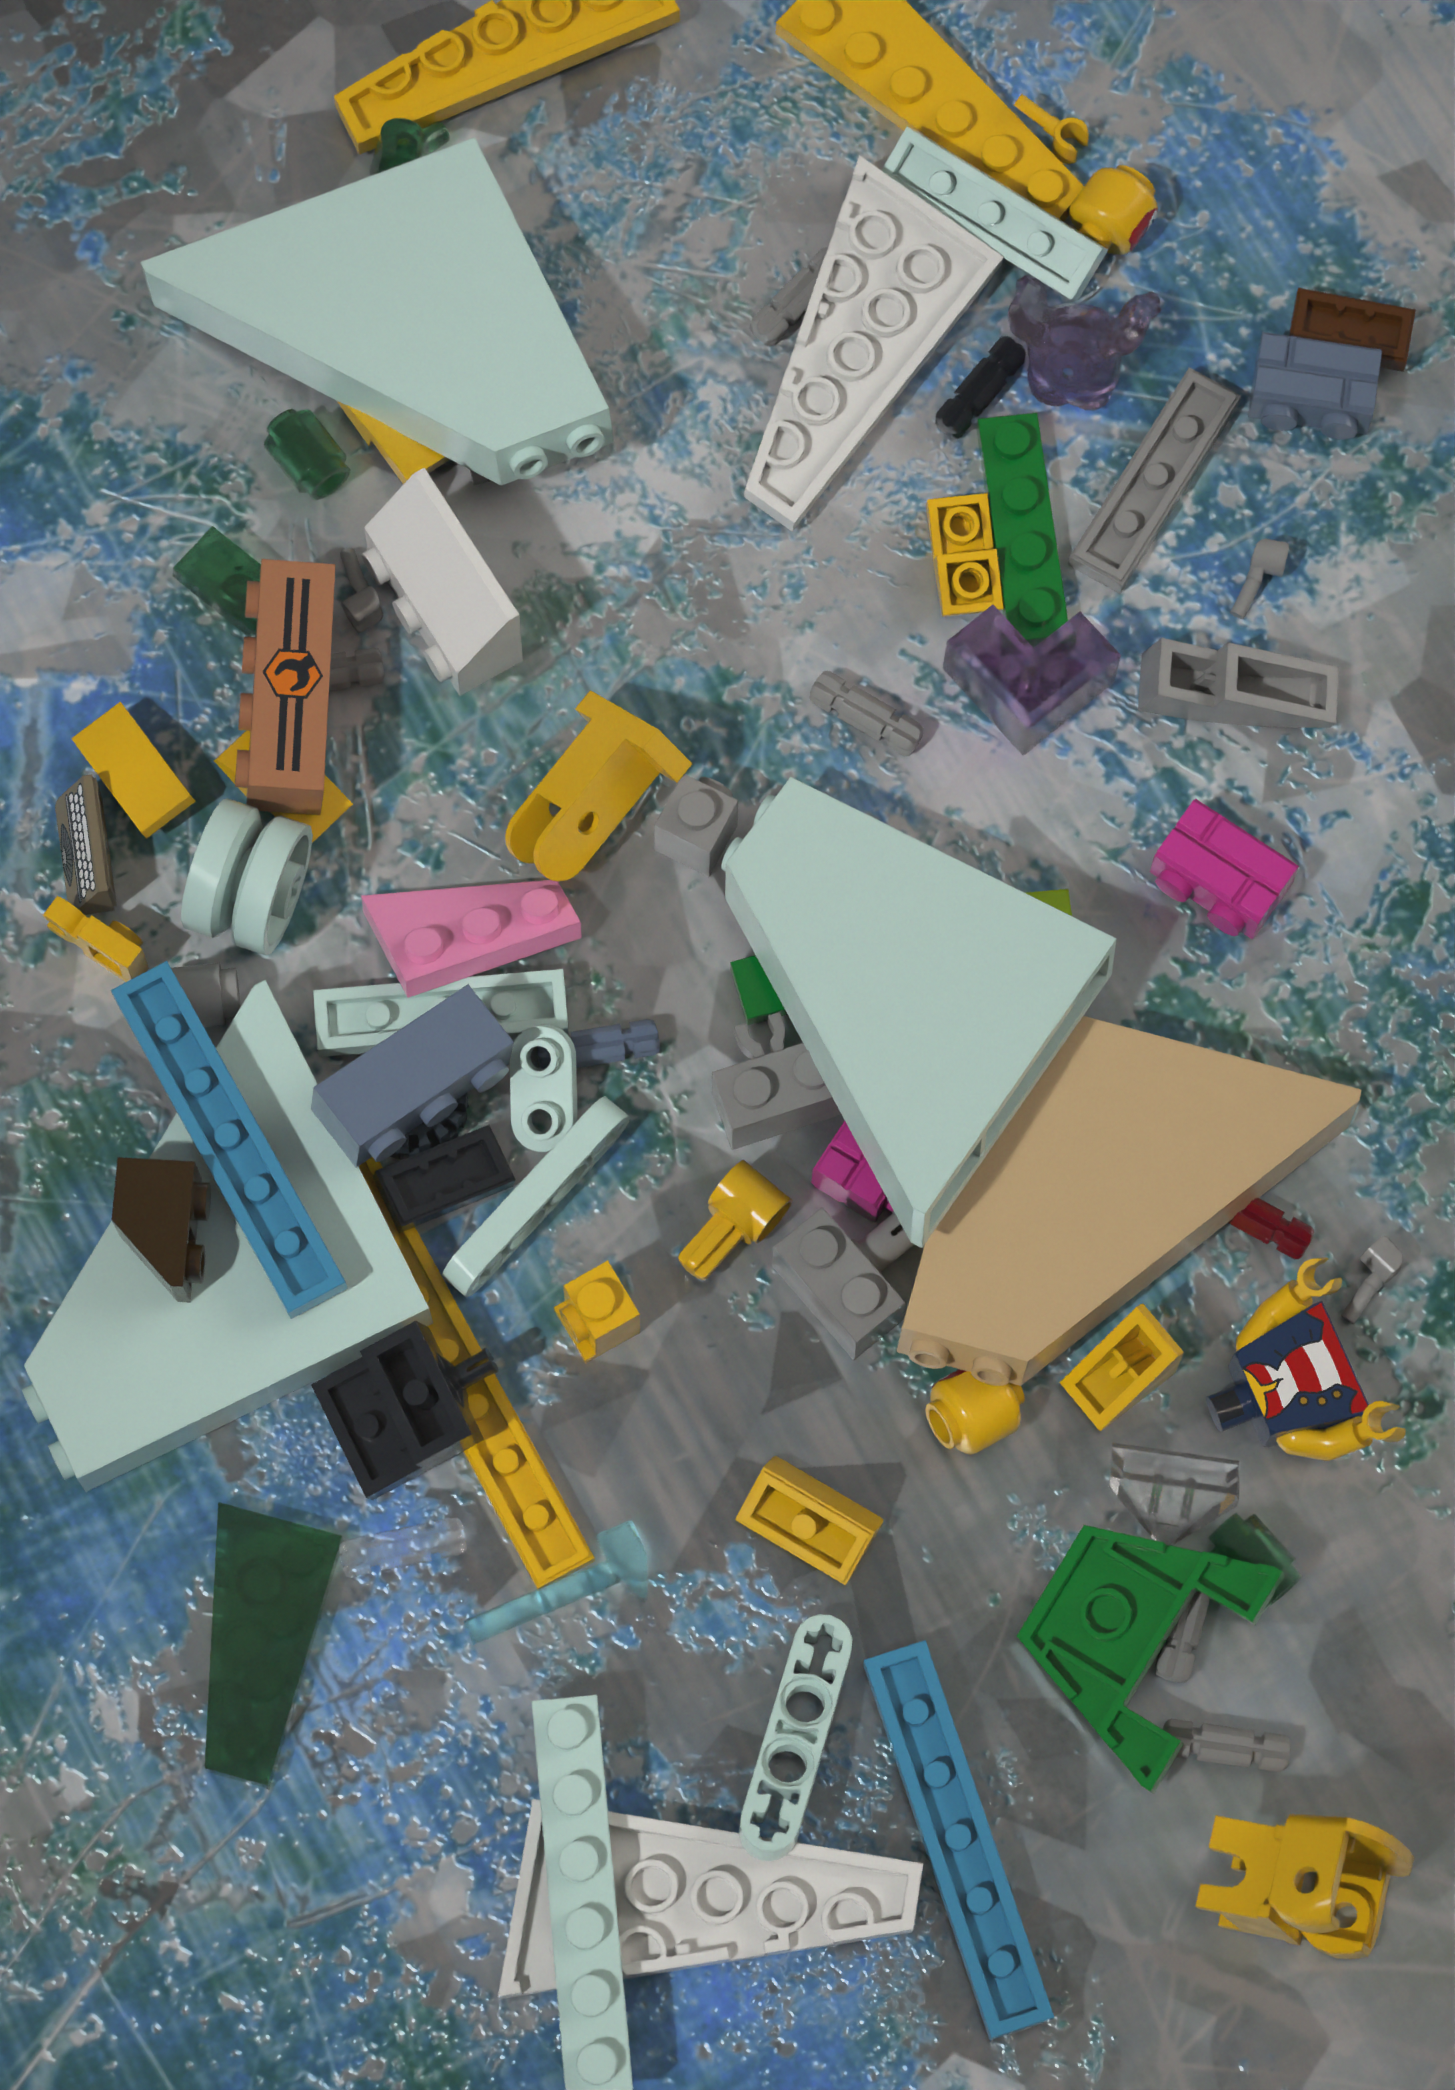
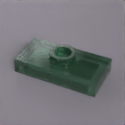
(219, 576)

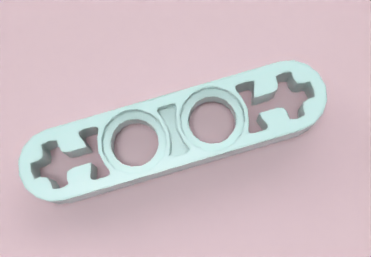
(535, 1197)
(794, 1736)

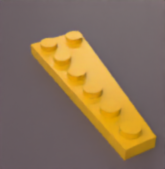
(492, 56)
(921, 83)

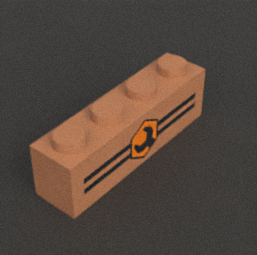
(289, 686)

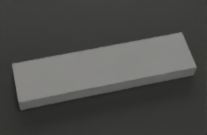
(1154, 480)

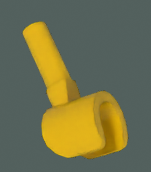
(1057, 128)

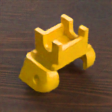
(1351, 1869)

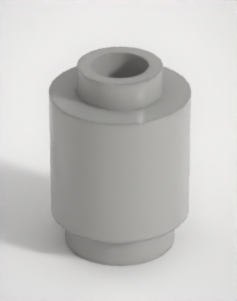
(210, 991)

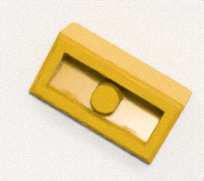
(809, 1519)

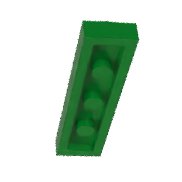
(1022, 524)

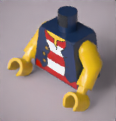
(1298, 1378)

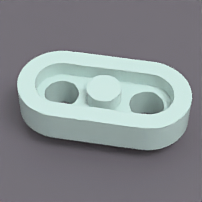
(544, 1089)

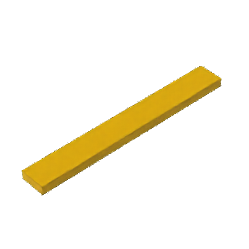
(506, 1459)

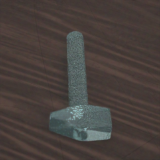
(624, 1564)

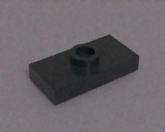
(444, 1178)

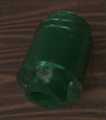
(306, 453)
(1255, 1544)

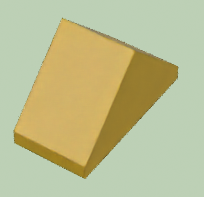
(1123, 1368)

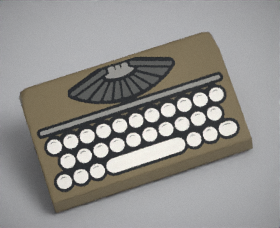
(85, 847)

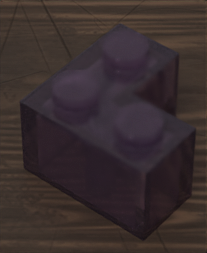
(1025, 687)

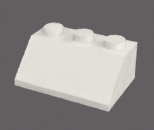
(442, 586)

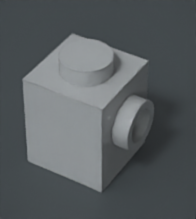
(696, 823)

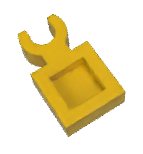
(110, 946)

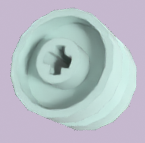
(246, 876)

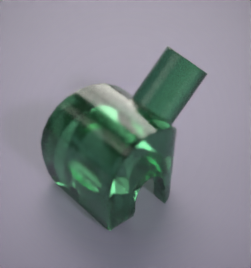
(406, 141)

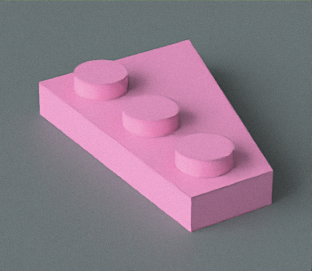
(467, 930)

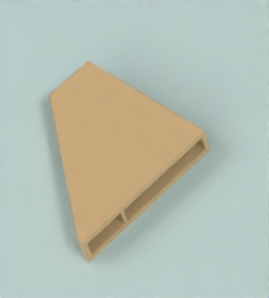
(1101, 1188)

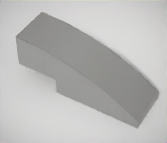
(1237, 686)

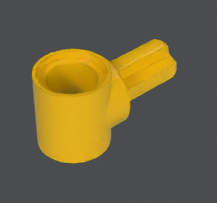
(743, 1210)

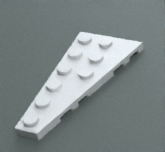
(867, 331)
(703, 1900)

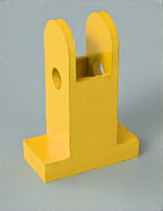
(593, 786)

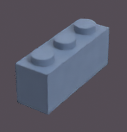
(413, 1077)

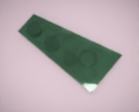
(264, 1623)

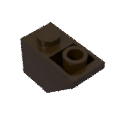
(158, 1218)

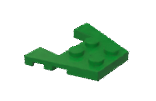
(1111, 1617)

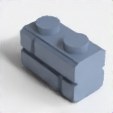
(1314, 385)

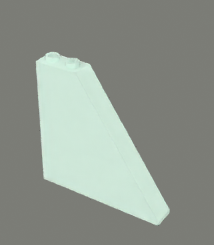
(407, 307)
(910, 986)
(143, 1374)

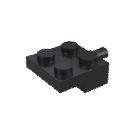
(402, 1407)

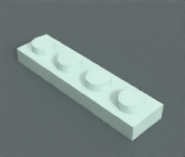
(996, 214)
(363, 1016)

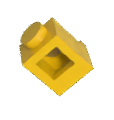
(597, 1312)

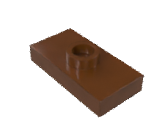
(1354, 323)

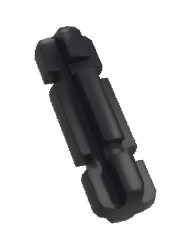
(980, 387)

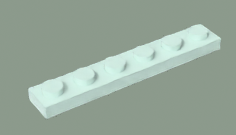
(581, 1894)

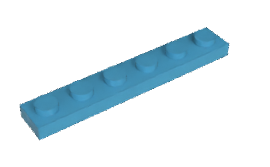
(229, 1140)
(958, 1840)

